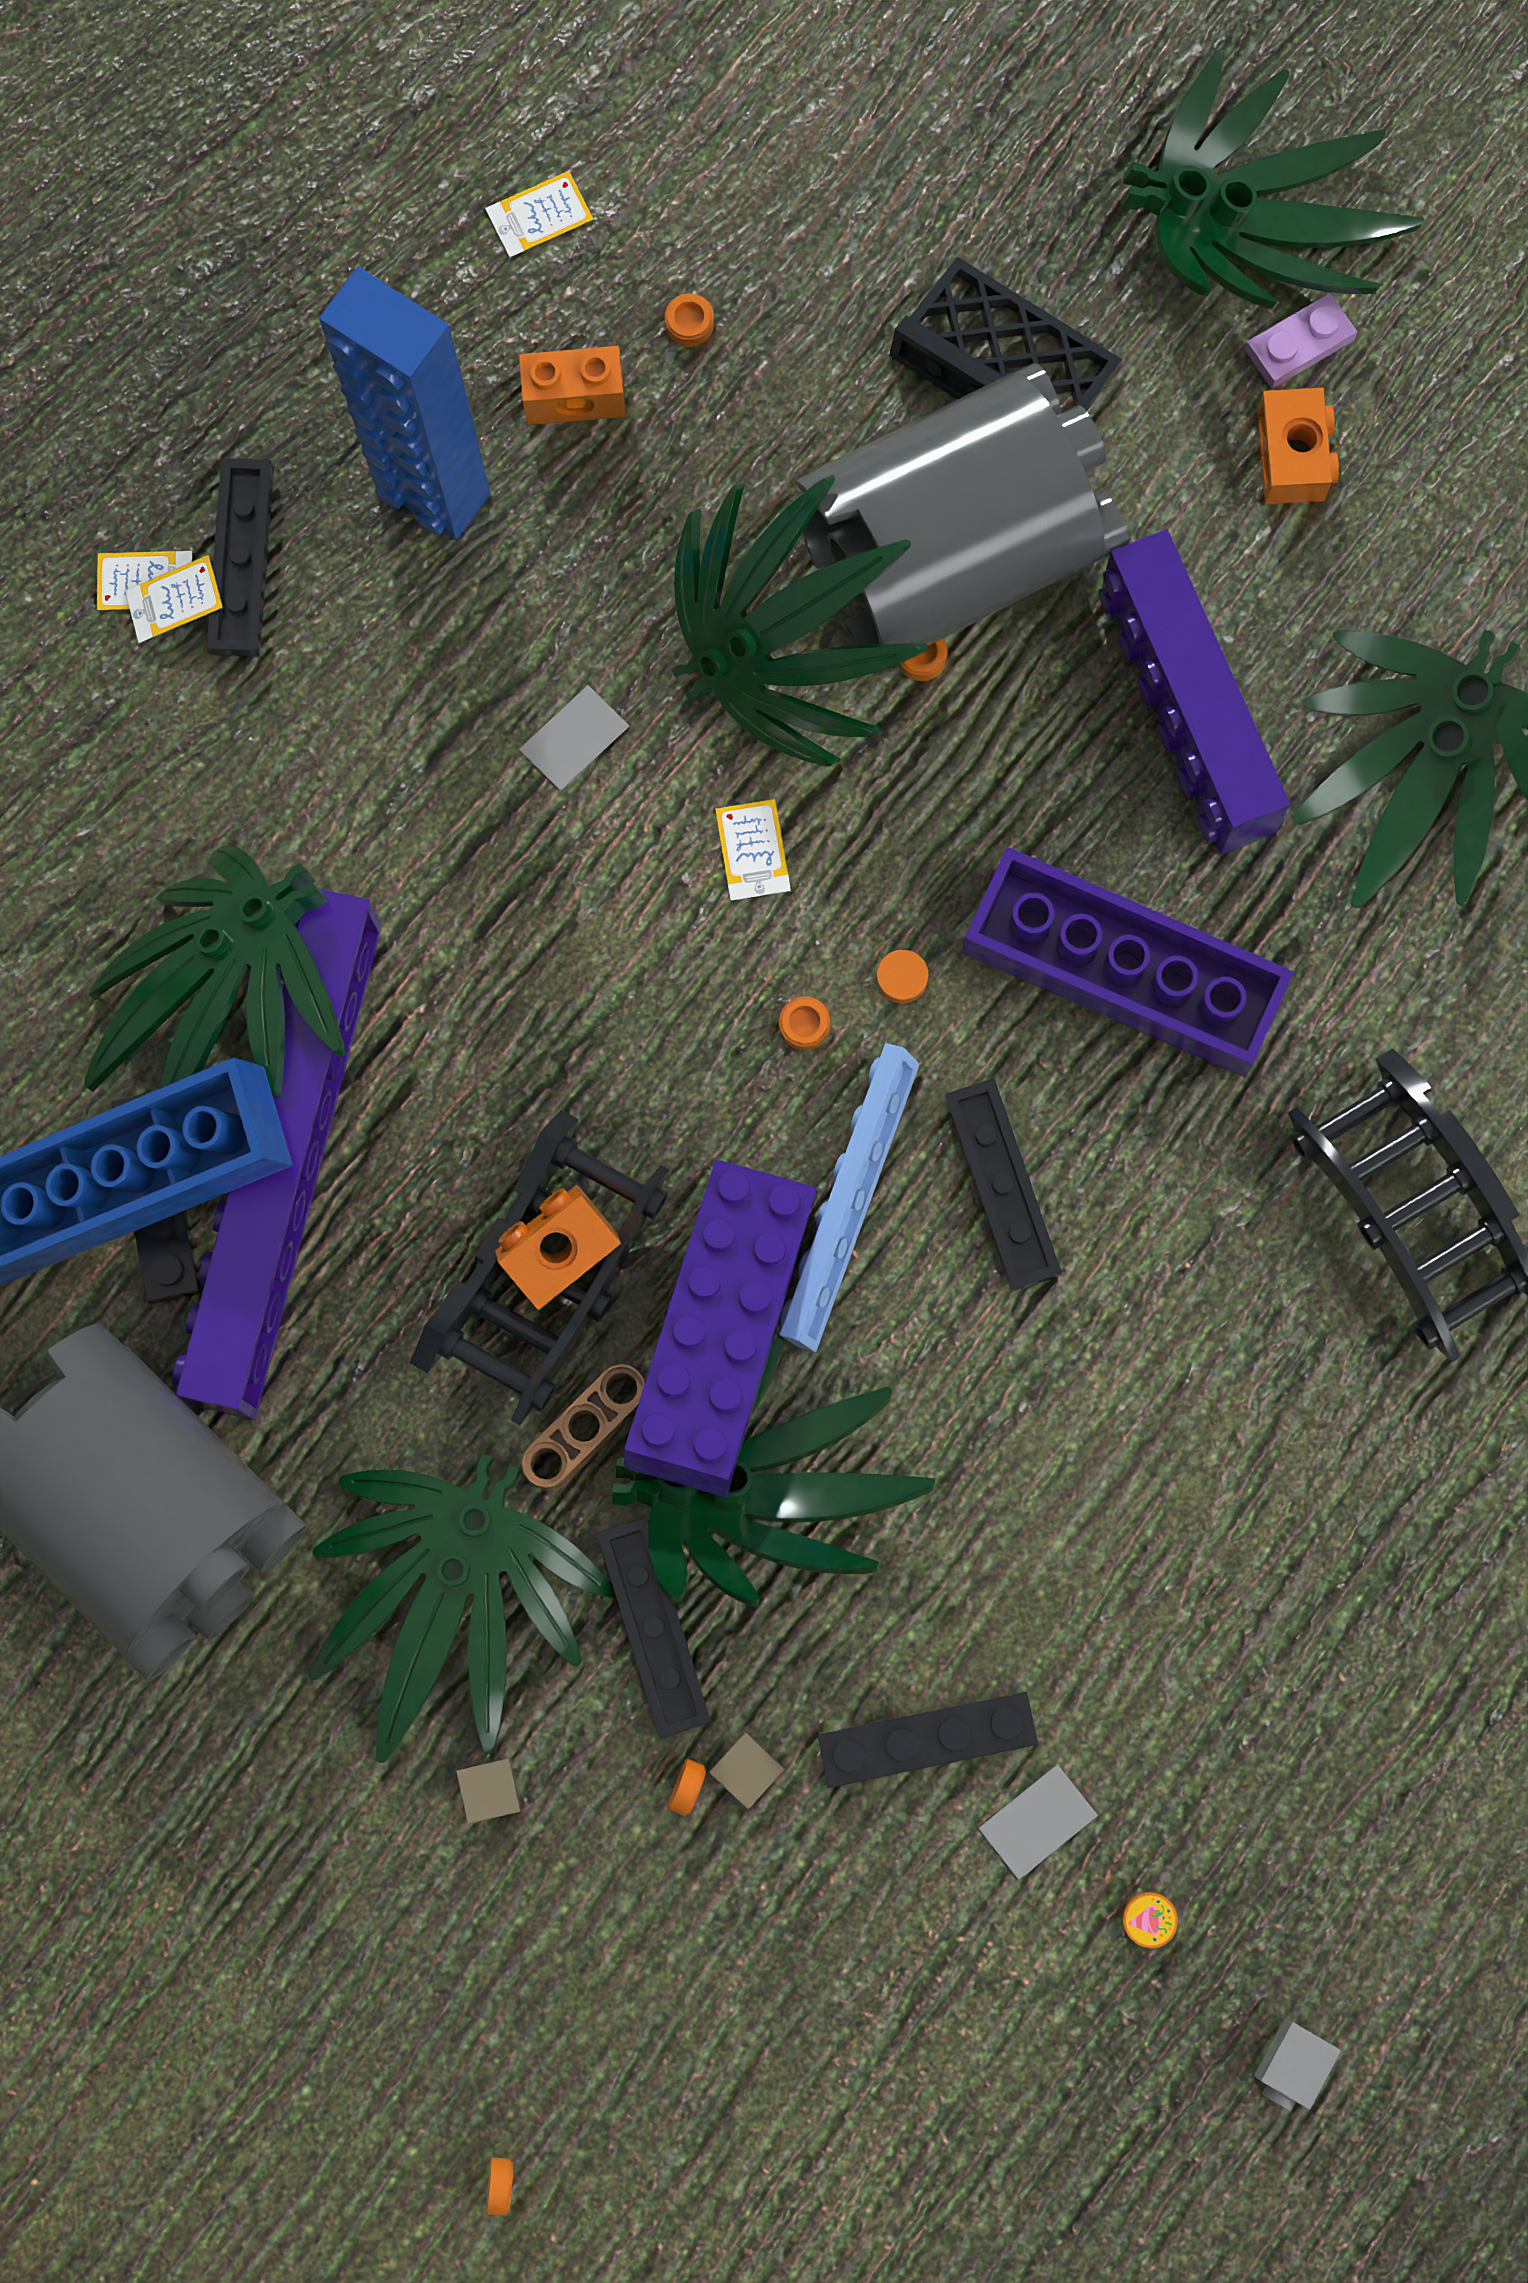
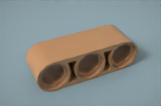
(558, 1435)

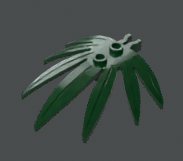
(1223, 210)
(736, 647)
(1458, 723)
(242, 931)
(687, 1514)
(462, 1554)

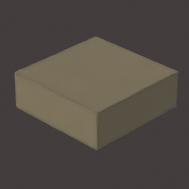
(746, 1770)
(488, 1791)

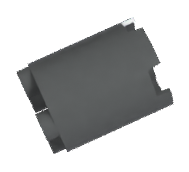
(984, 496)
(134, 1503)

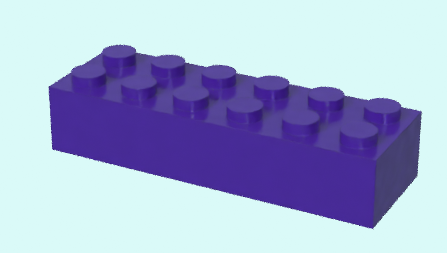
(1192, 693)
(1126, 962)
(719, 1328)

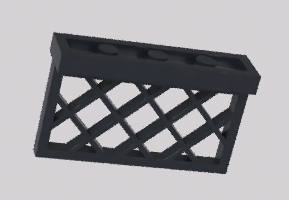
(959, 373)

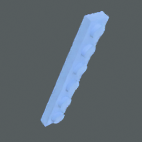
(854, 1185)

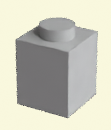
(1296, 2066)

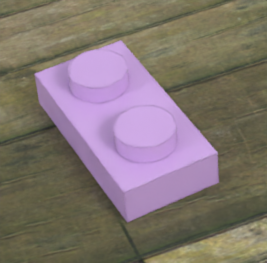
(1301, 340)

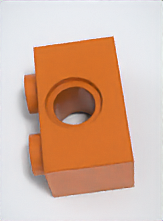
(572, 385)
(1285, 472)
(546, 1274)

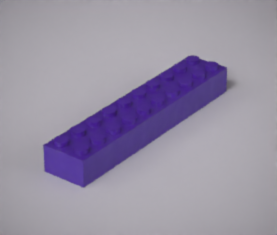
(266, 1220)

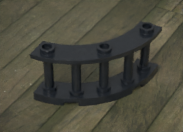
(1466, 1173)
(443, 1331)

